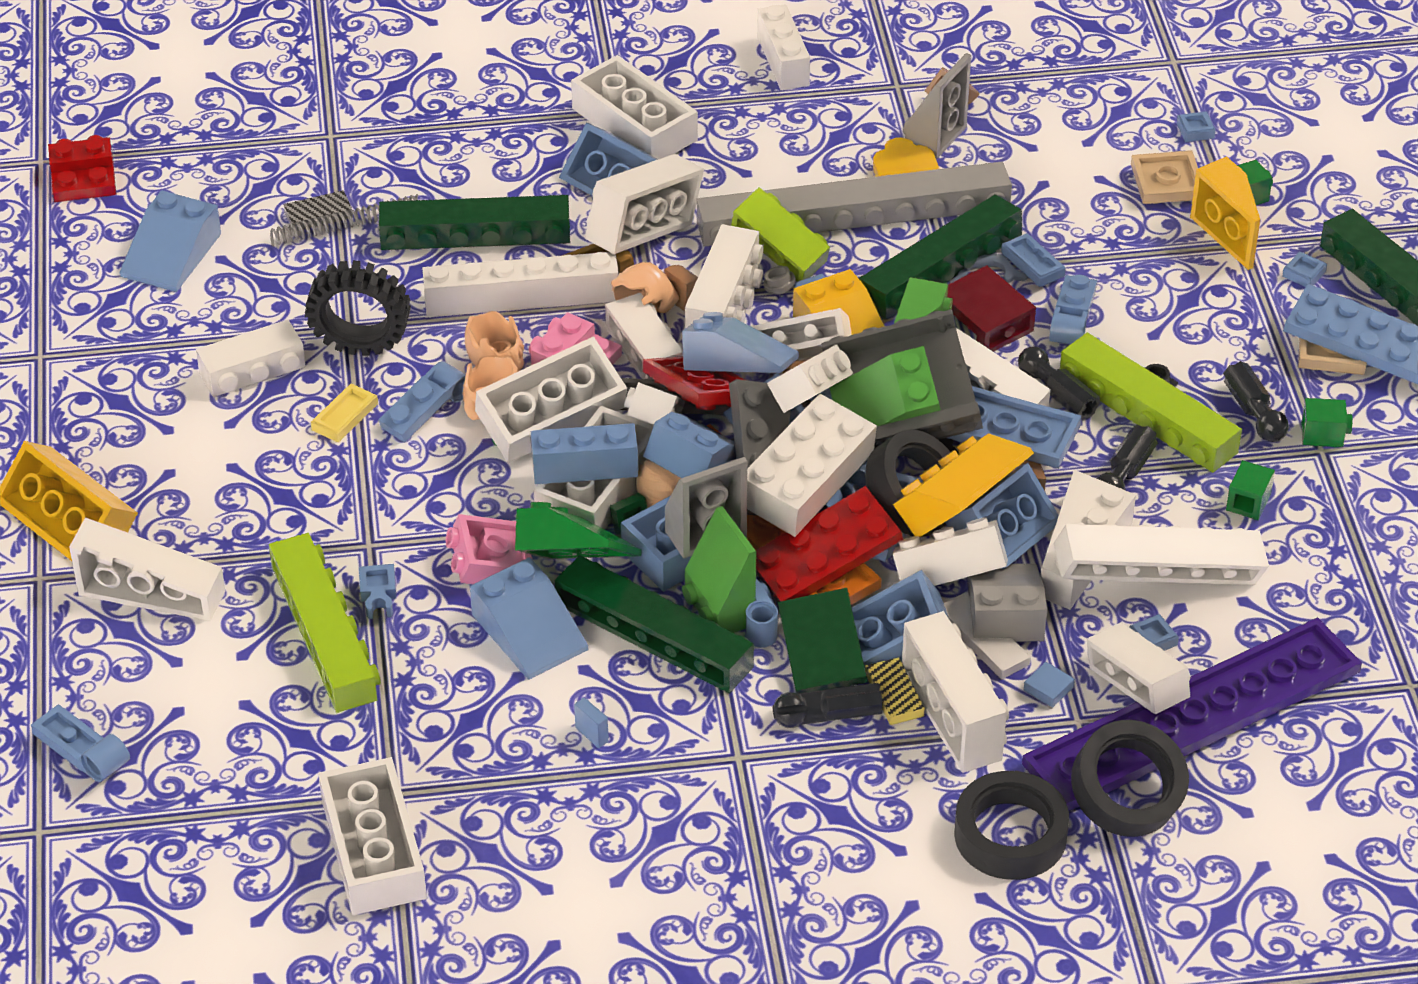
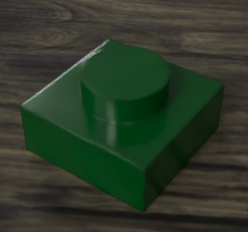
(625, 509)

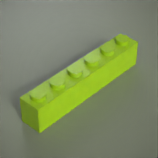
(1152, 402)
(323, 622)

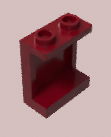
(991, 308)

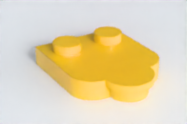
(903, 157)

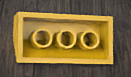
(958, 481)
(57, 495)

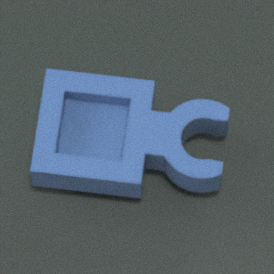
(377, 588)

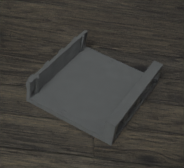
(947, 366)

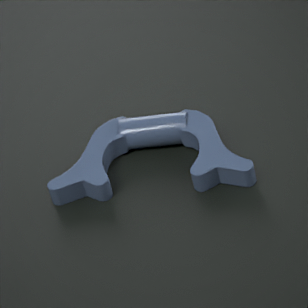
(995, 260)

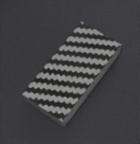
(316, 207)

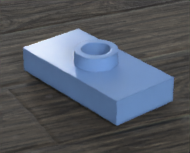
(1033, 260)

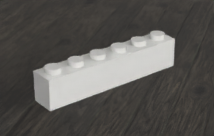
(519, 284)
(1160, 554)

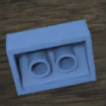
(600, 156)
(584, 453)
(1020, 511)

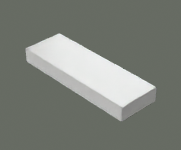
(999, 654)

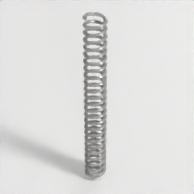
(331, 219)

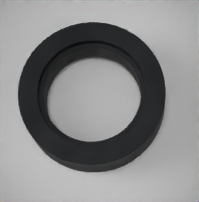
(881, 469)
(1153, 744)
(1004, 860)

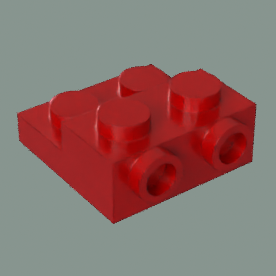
(82, 168)

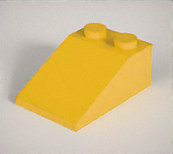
(1227, 209)
(835, 292)

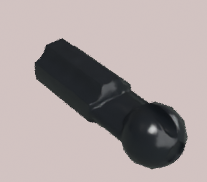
(1062, 384)
(1255, 401)
(1130, 456)
(827, 705)

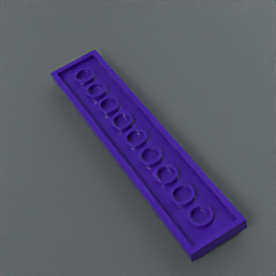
(1219, 704)

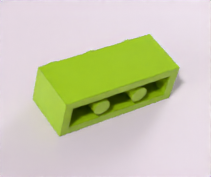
(782, 234)

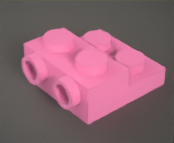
(566, 333)
(482, 547)

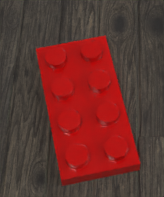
(700, 387)
(826, 547)

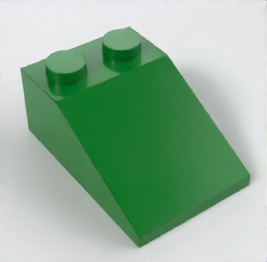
(560, 535)

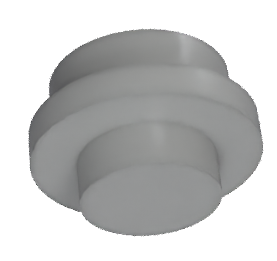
(779, 280)

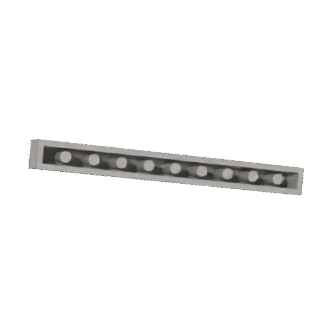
(871, 199)

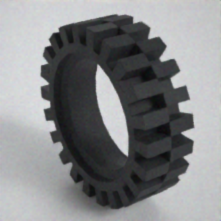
(362, 281)

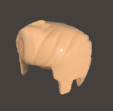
(650, 282)
(493, 336)
(486, 372)
(655, 482)

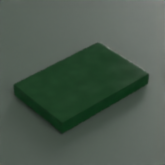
(822, 641)

